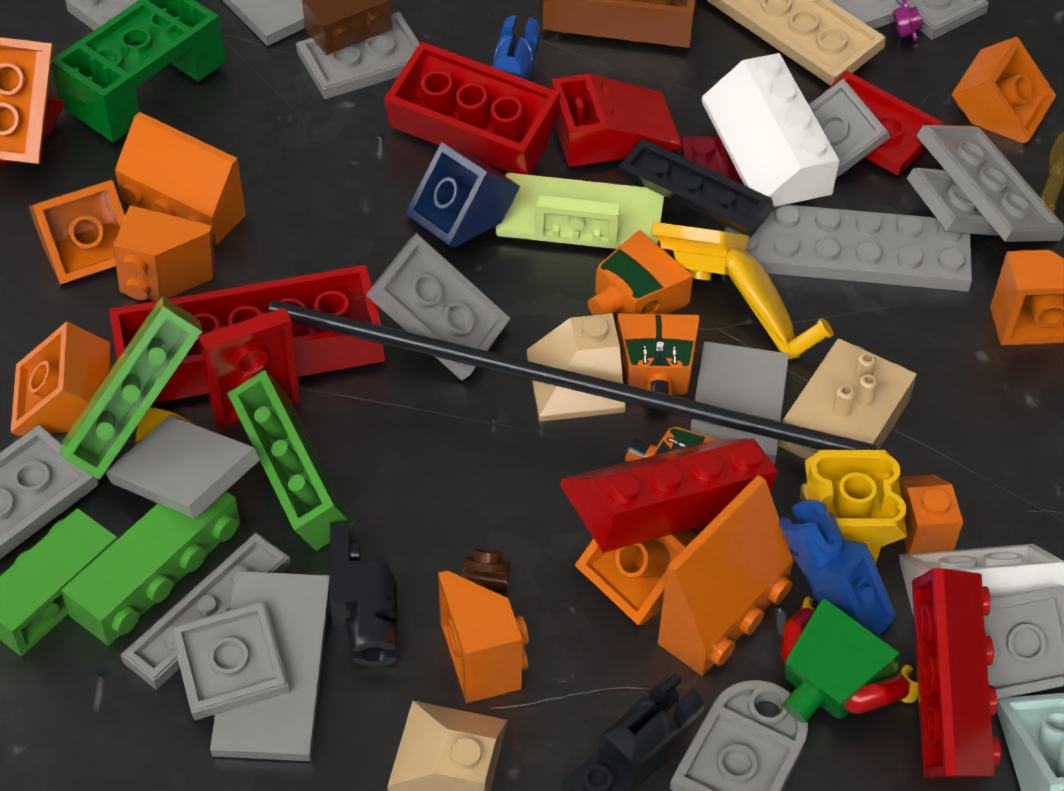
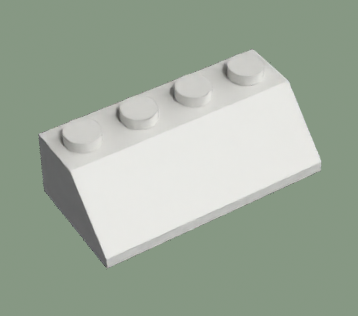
(772, 132)

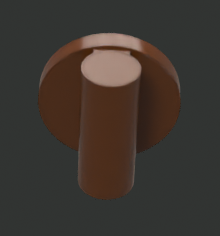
(487, 569)

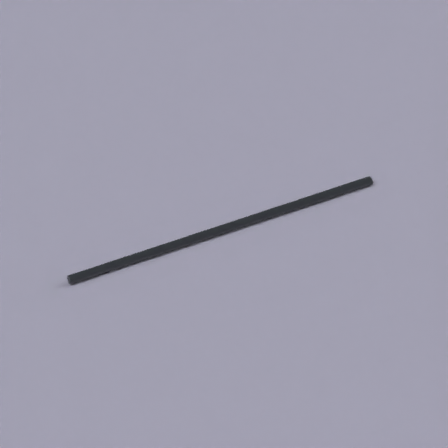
(570, 380)

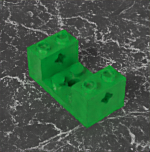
(103, 68)

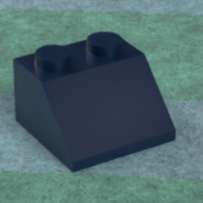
(460, 196)

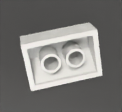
(1003, 568)

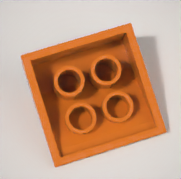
(23, 98)
(725, 580)

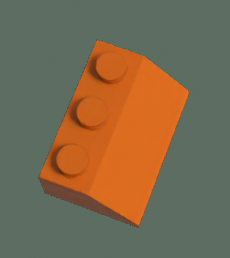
(180, 176)

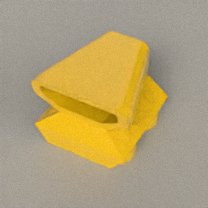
(860, 493)

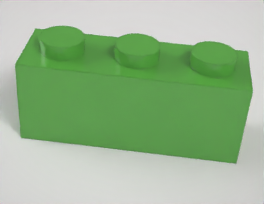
(33, 585)

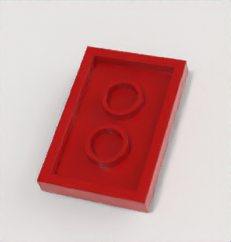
(900, 121)
(241, 352)

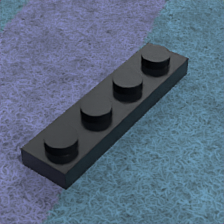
(696, 187)

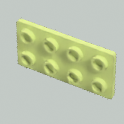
(579, 211)

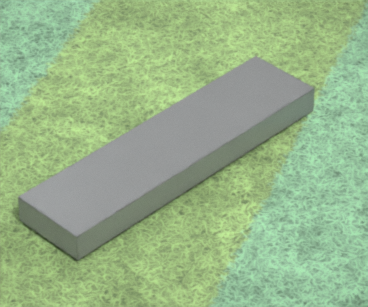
(154, 652)

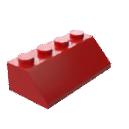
(472, 108)
(665, 490)
(954, 674)

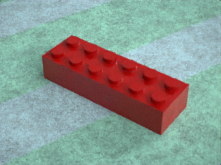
(316, 349)

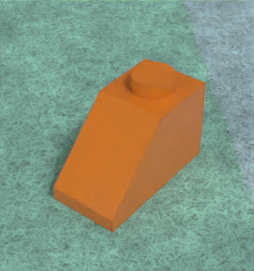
(931, 513)

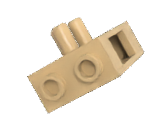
(851, 397)

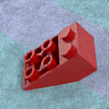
(607, 119)

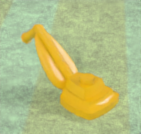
(725, 253)

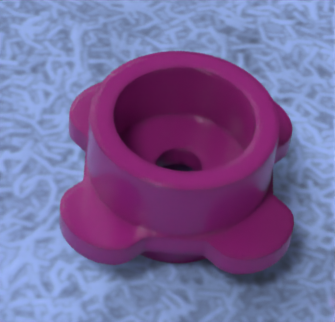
(907, 21)

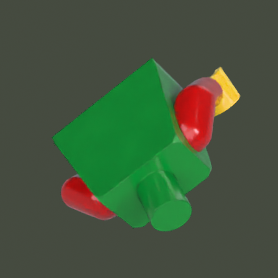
(839, 665)

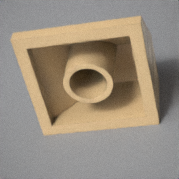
(581, 346)
(447, 750)

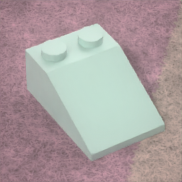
(1035, 739)

